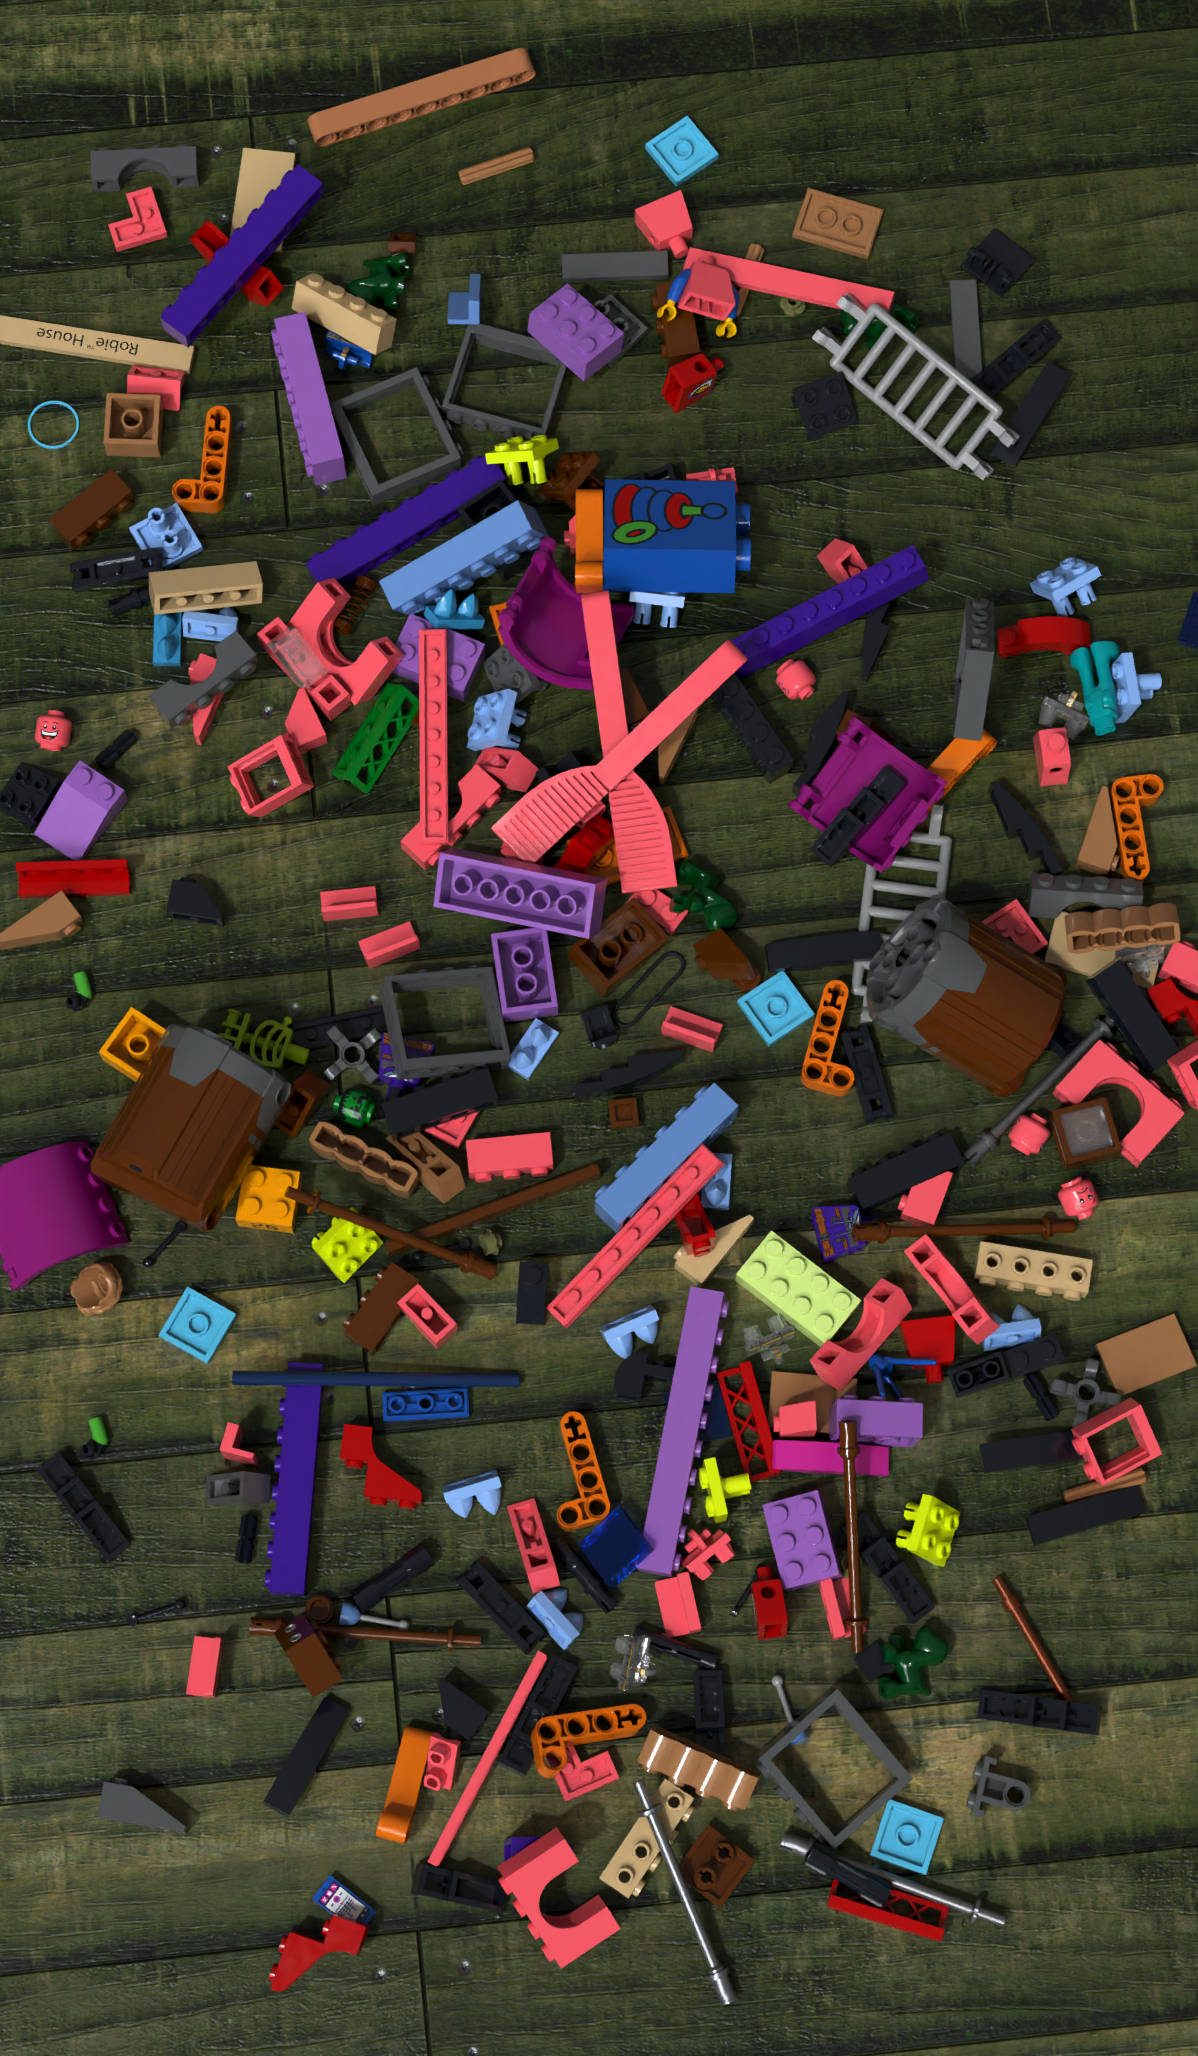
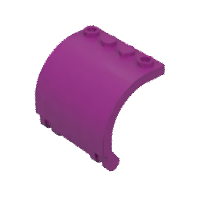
(547, 623)
(856, 766)
(53, 1211)

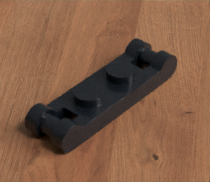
(115, 569)
(867, 1073)
(501, 1607)

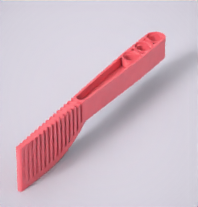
(564, 799)
(637, 818)

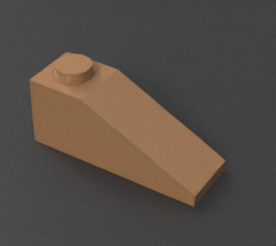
(671, 746)
(1100, 841)
(46, 923)
(434, 1168)

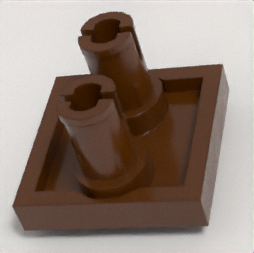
(571, 472)
(714, 1866)

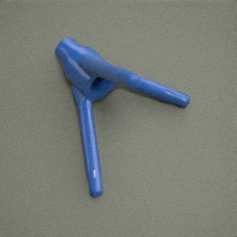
(883, 1366)

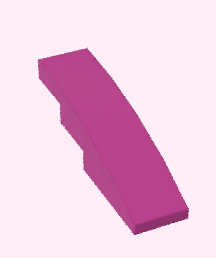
(823, 1458)

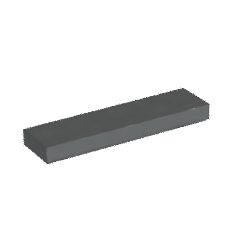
(614, 266)
(965, 327)

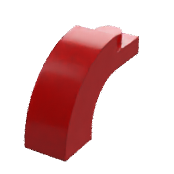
(1044, 633)

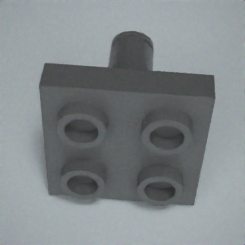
(621, 317)
(507, 673)

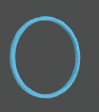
(57, 446)

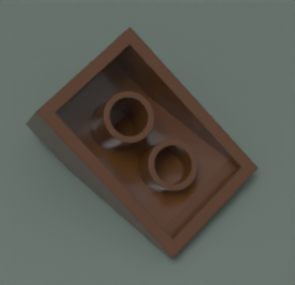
(620, 948)

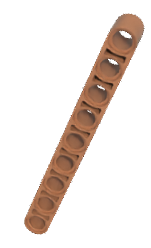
(421, 97)

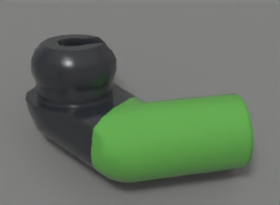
(83, 993)
(98, 1440)

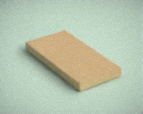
(258, 175)
(1085, 963)

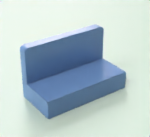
(465, 306)

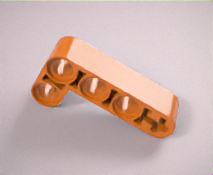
(211, 460)
(589, 541)
(959, 758)
(1134, 831)
(827, 1035)
(581, 1468)
(589, 1732)
(405, 1786)

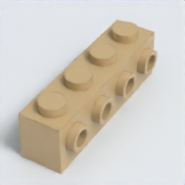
(344, 313)
(205, 587)
(1032, 1270)
(640, 1847)

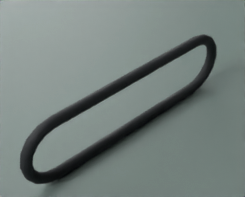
(656, 997)

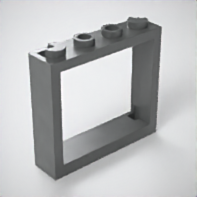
(510, 343)
(412, 479)
(973, 669)
(445, 1064)
(870, 1739)

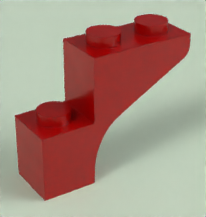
(262, 285)
(587, 846)
(1172, 1003)
(695, 1228)
(381, 1482)
(303, 1950)

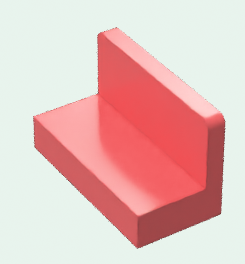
(157, 381)
(349, 903)
(389, 945)
(691, 1029)
(231, 1444)
(678, 1605)
(837, 1606)
(205, 1666)

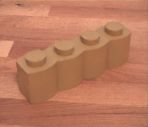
(1115, 928)
(356, 1157)
(699, 1767)

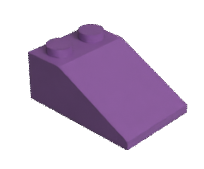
(80, 812)

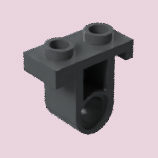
(993, 1790)

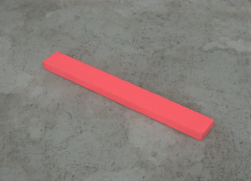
(792, 283)
(433, 736)
(634, 1236)
(488, 1759)

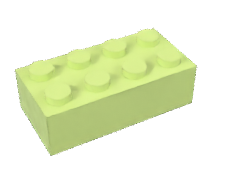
(797, 1289)

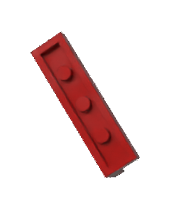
(74, 878)
(759, 1419)
(892, 1919)

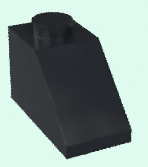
(192, 904)
(532, 1293)
(460, 1712)

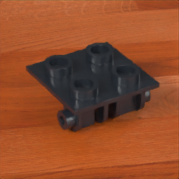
(997, 262)
(824, 405)
(27, 794)

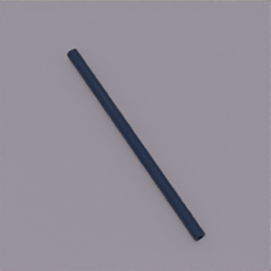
(405, 1379)

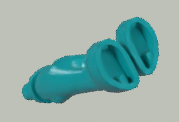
(1099, 700)

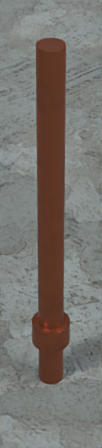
(1012, 1605)

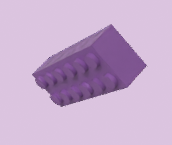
(308, 399)
(520, 892)

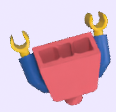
(705, 292)

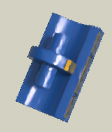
(346, 351)

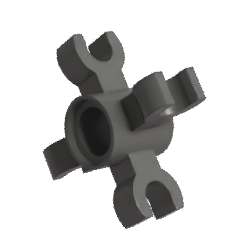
(344, 1043)
(1067, 1389)

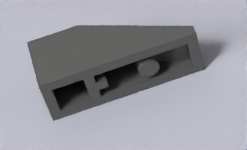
(129, 1805)

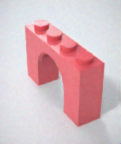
(315, 624)
(1104, 1067)
(565, 1935)

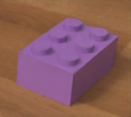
(575, 332)
(463, 657)
(524, 974)
(879, 1420)
(802, 1540)

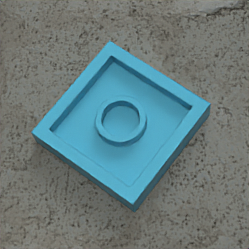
(681, 151)
(775, 1008)
(197, 1325)
(906, 1837)

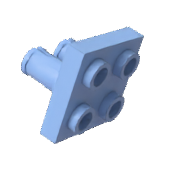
(168, 531)
(1069, 577)
(670, 600)
(1131, 686)
(492, 721)

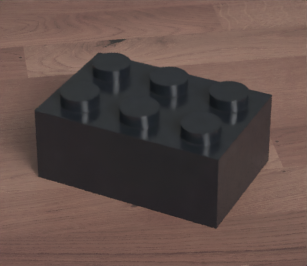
(483, 506)

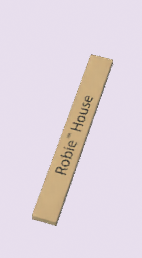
(95, 344)

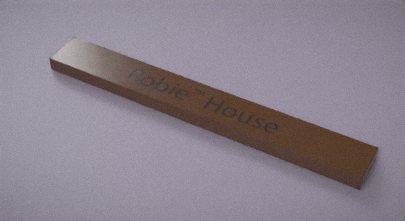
(499, 1208)

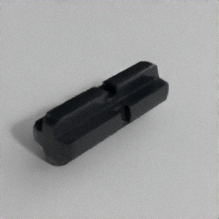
(111, 753)
(1038, 1392)
(245, 1544)

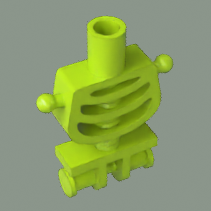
(286, 1051)

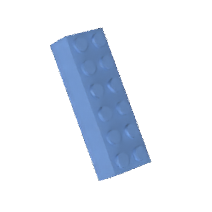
(464, 558)
(673, 1146)

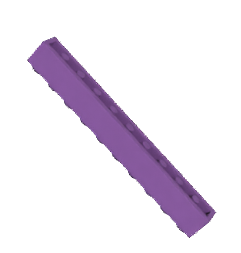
(681, 1429)

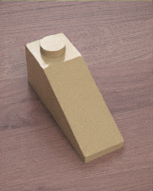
(701, 1268)

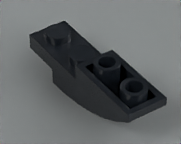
(1006, 1366)

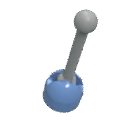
(351, 1615)
(777, 1681)

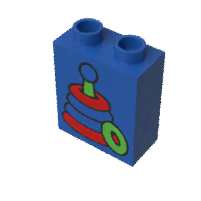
(674, 536)

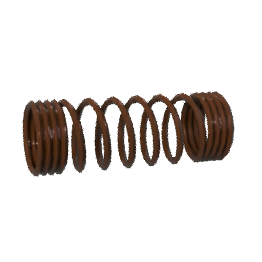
(365, 584)

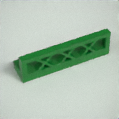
(369, 736)

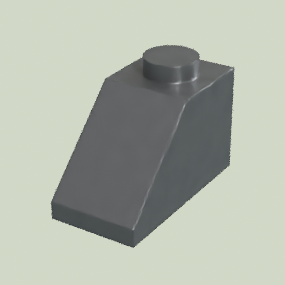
(238, 1489)

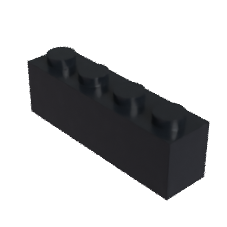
(752, 729)
(1133, 1015)
(439, 1103)
(897, 1175)

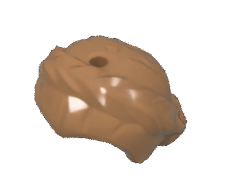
(97, 1288)

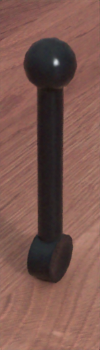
(180, 1227)
(464, 1244)
(744, 1596)
(133, 1620)

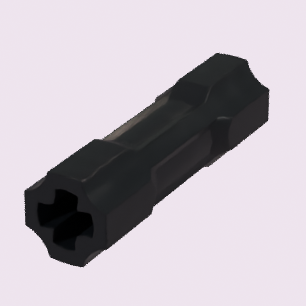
(390, 1579)
(829, 1864)

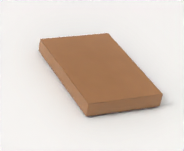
(837, 223)
(1146, 1355)
(798, 1388)

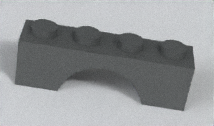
(114, 167)
(178, 701)
(1053, 893)

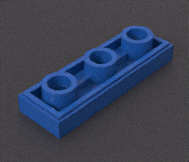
(444, 1404)

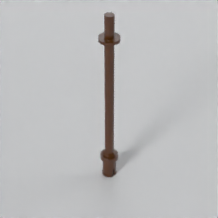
(881, 1232)
(467, 1261)
(848, 1452)
(268, 1626)

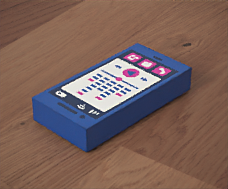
(338, 1899)

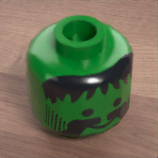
(354, 1107)

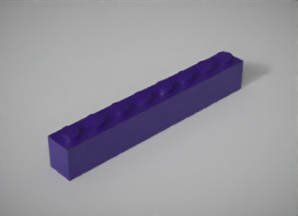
(242, 255)
(403, 526)
(830, 610)
(295, 1487)

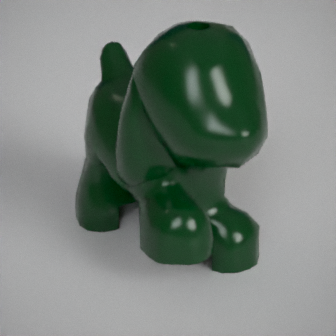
(385, 280)
(877, 327)
(703, 897)
(927, 1650)

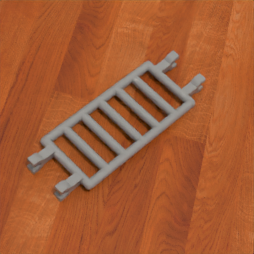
(840, 351)
(871, 883)

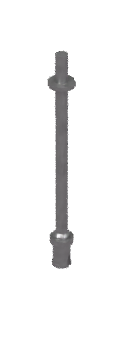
(988, 1140)
(801, 1845)
(717, 1972)

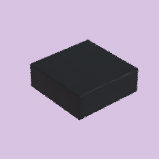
(872, 1663)

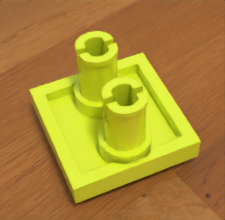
(520, 450)
(346, 1247)
(720, 1489)
(931, 1531)

